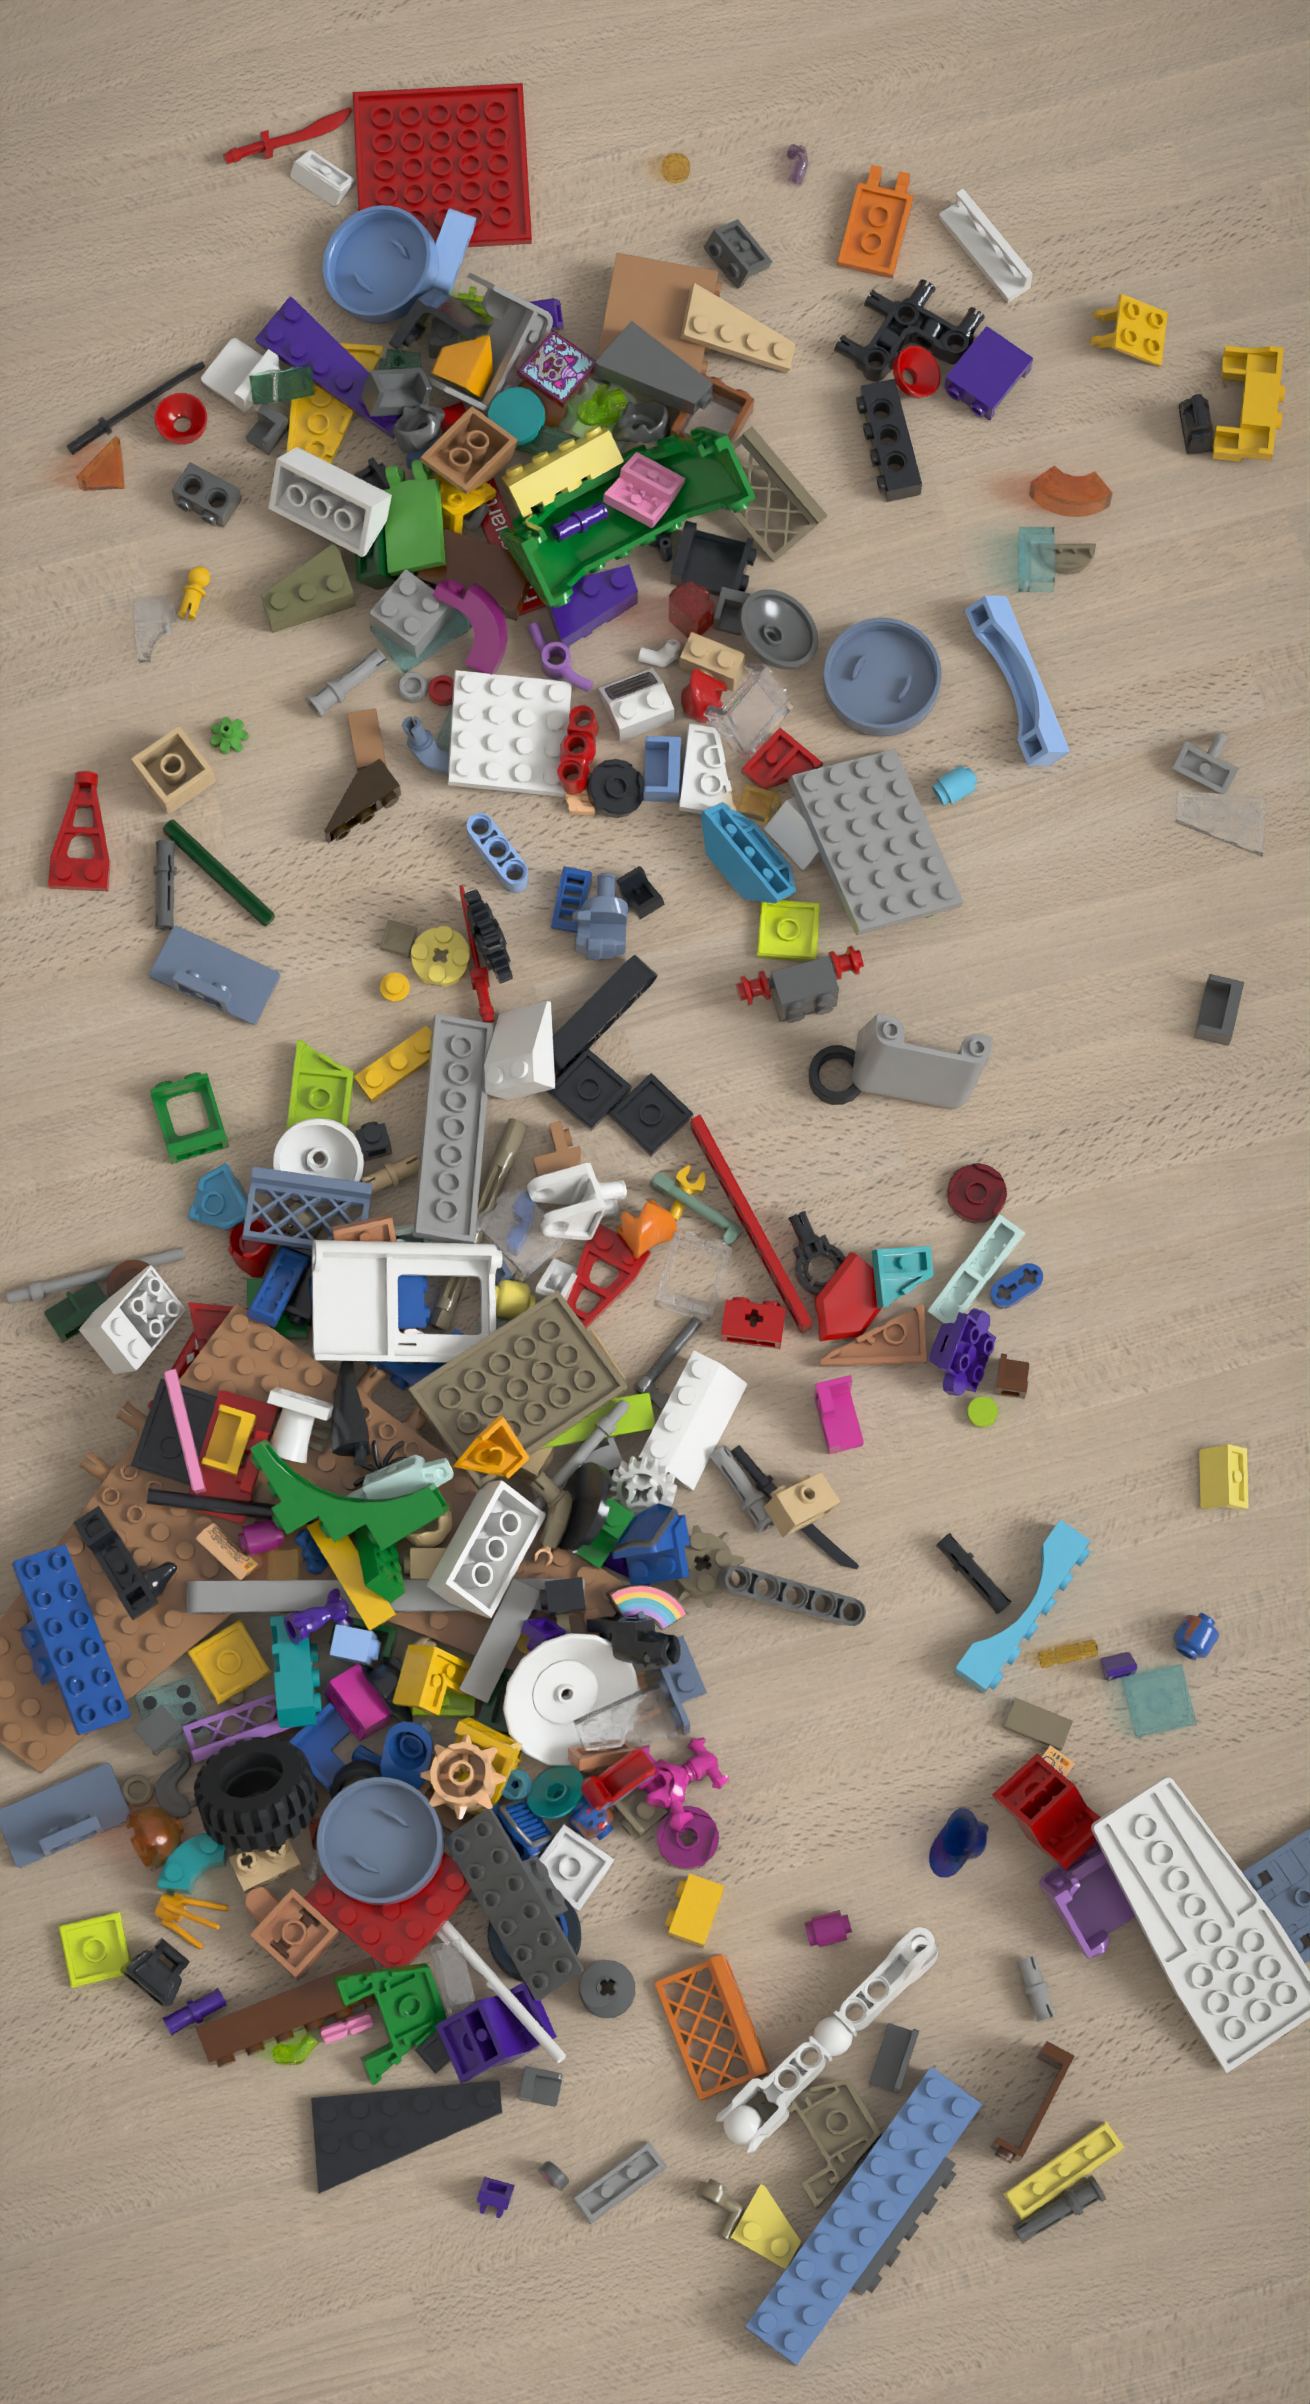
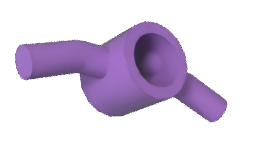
(557, 649)

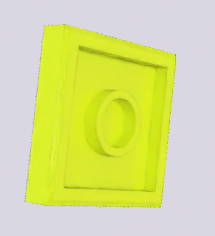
(788, 931)
(94, 1949)

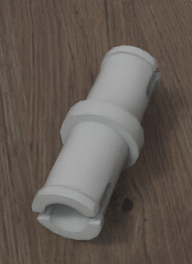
(1036, 1988)

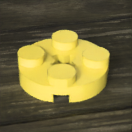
(441, 940)

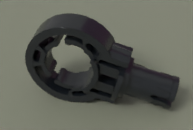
(807, 1238)

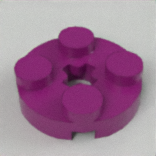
(695, 1854)

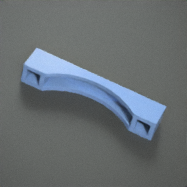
(1000, 633)

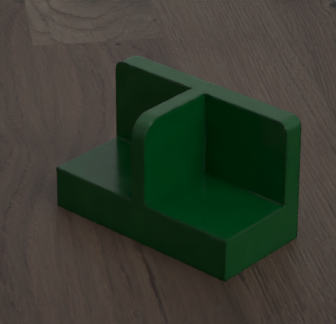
(73, 1311)

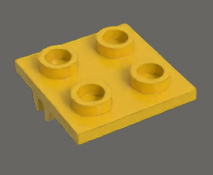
(1138, 329)

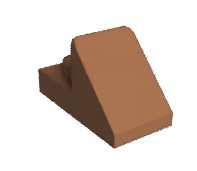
(597, 1759)

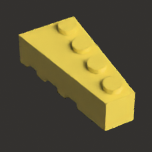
(561, 469)

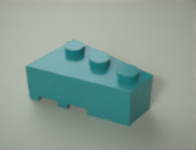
(295, 1677)

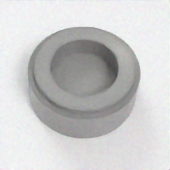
(412, 687)

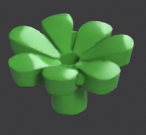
(228, 735)

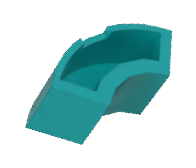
(189, 1863)

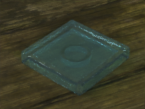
(1159, 1701)

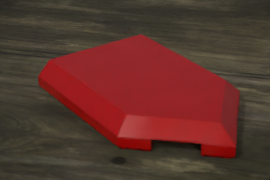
(847, 1300)

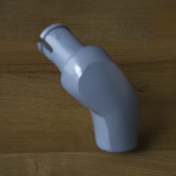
(425, 747)

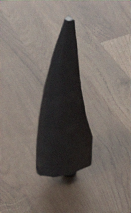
(349, 1423)

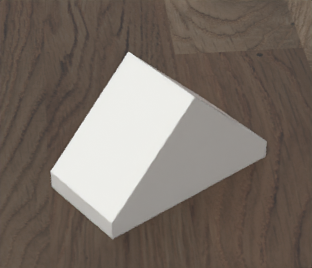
(557, 1277)

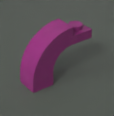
(486, 620)

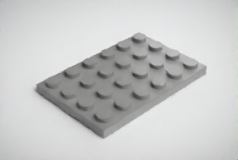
(875, 841)

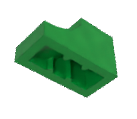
(612, 1529)

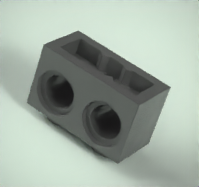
(211, 490)

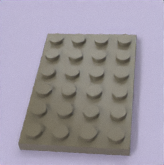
(532, 1371)

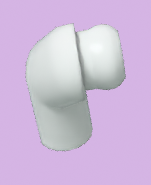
(664, 656)

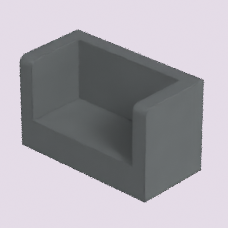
(392, 389)
(1219, 1009)

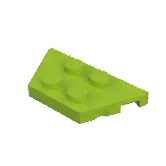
(319, 1087)

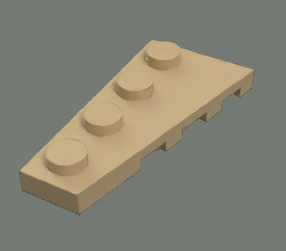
(727, 329)

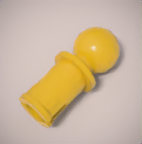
(198, 579)

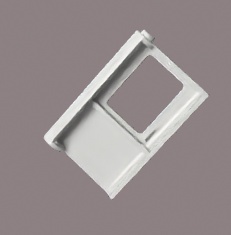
(359, 1298)

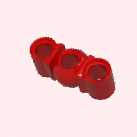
(578, 737)

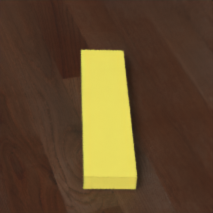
(1063, 2171)

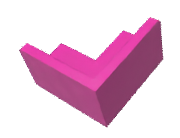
(838, 1414)

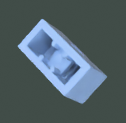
(355, 1645)

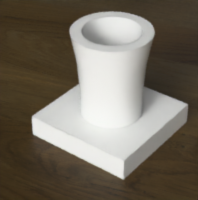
(296, 1422)

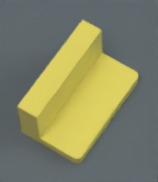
(1223, 1477)

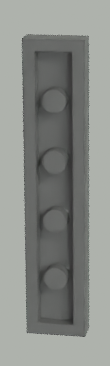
(906, 2227)

